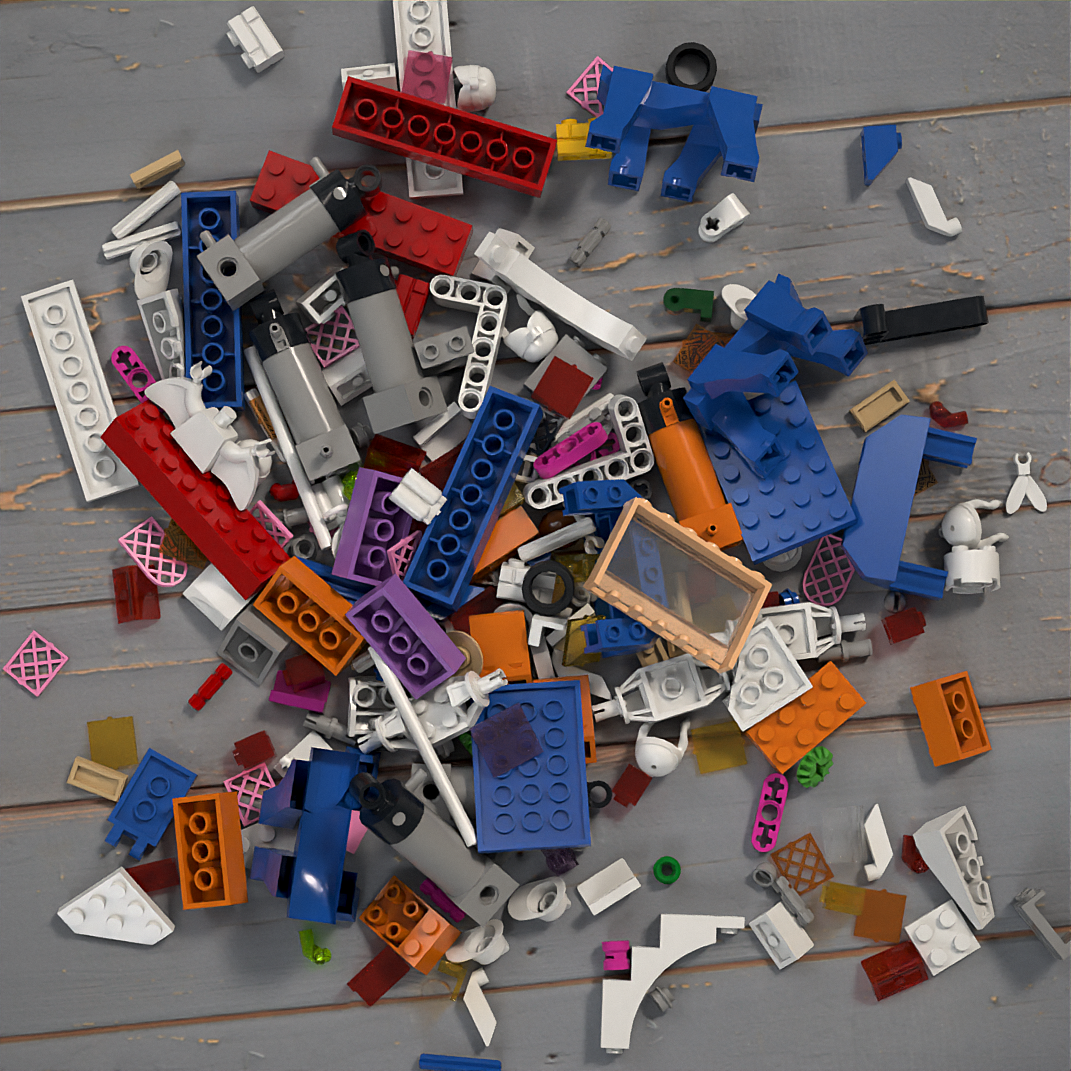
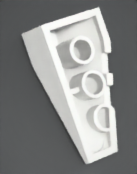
(166, 331)
(951, 855)

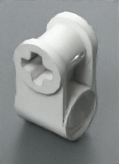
(726, 216)

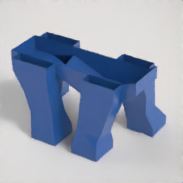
(635, 104)
(761, 362)
(314, 874)

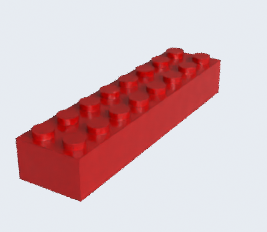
(444, 137)
(397, 226)
(195, 499)

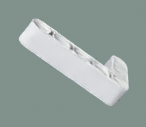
(481, 337)
(600, 466)

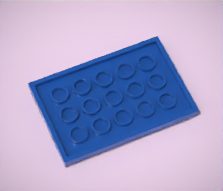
(800, 495)
(546, 796)

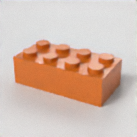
(311, 615)
(807, 719)
(210, 850)

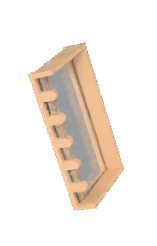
(678, 585)

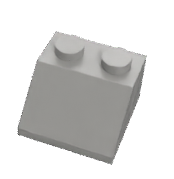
(254, 644)

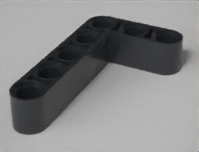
(885, 326)

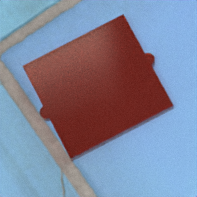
(562, 387)

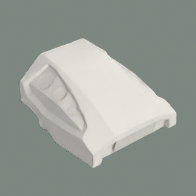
(215, 597)
(366, 702)

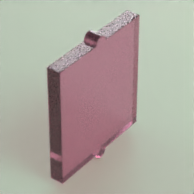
(427, 76)

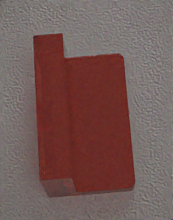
(393, 456)
(440, 469)
(135, 594)
(482, 604)
(155, 874)
(894, 970)
(379, 975)

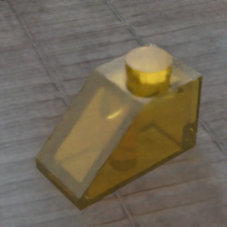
(842, 898)

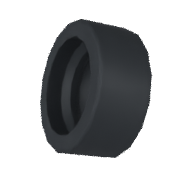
(696, 49)
(552, 608)

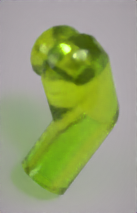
(311, 950)

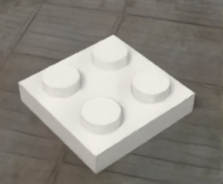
(942, 937)

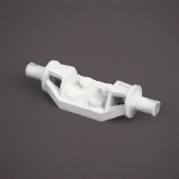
(804, 622)
(666, 691)
(440, 712)

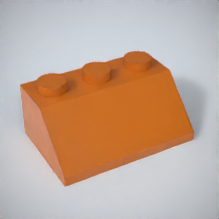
(950, 718)

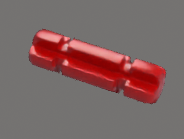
(210, 686)

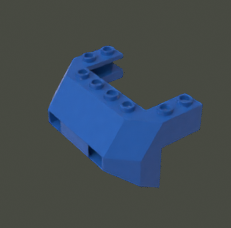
(885, 498)
(603, 504)

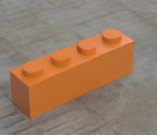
(507, 536)

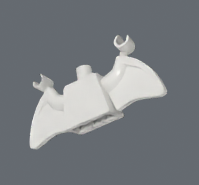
(208, 434)

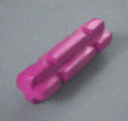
(442, 900)

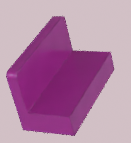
(308, 699)

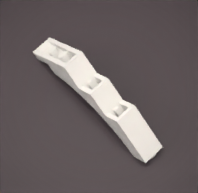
(558, 299)
(677, 937)

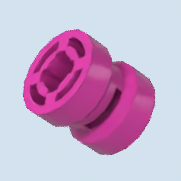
(616, 955)

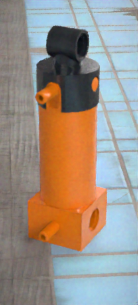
(685, 461)

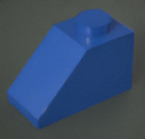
(878, 149)

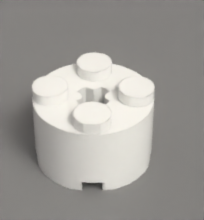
(972, 569)

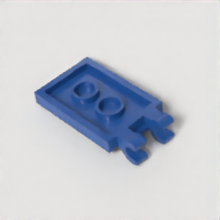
(147, 802)

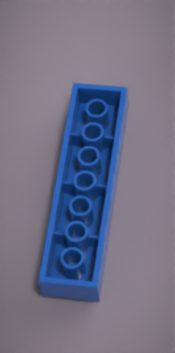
(211, 325)
(474, 498)

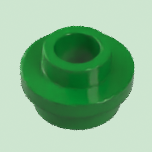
(676, 870)

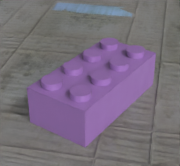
(371, 529)
(405, 636)

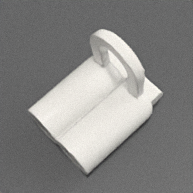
(418, 497)
(332, 501)

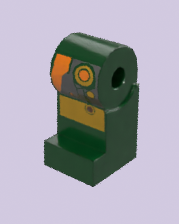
(689, 300)

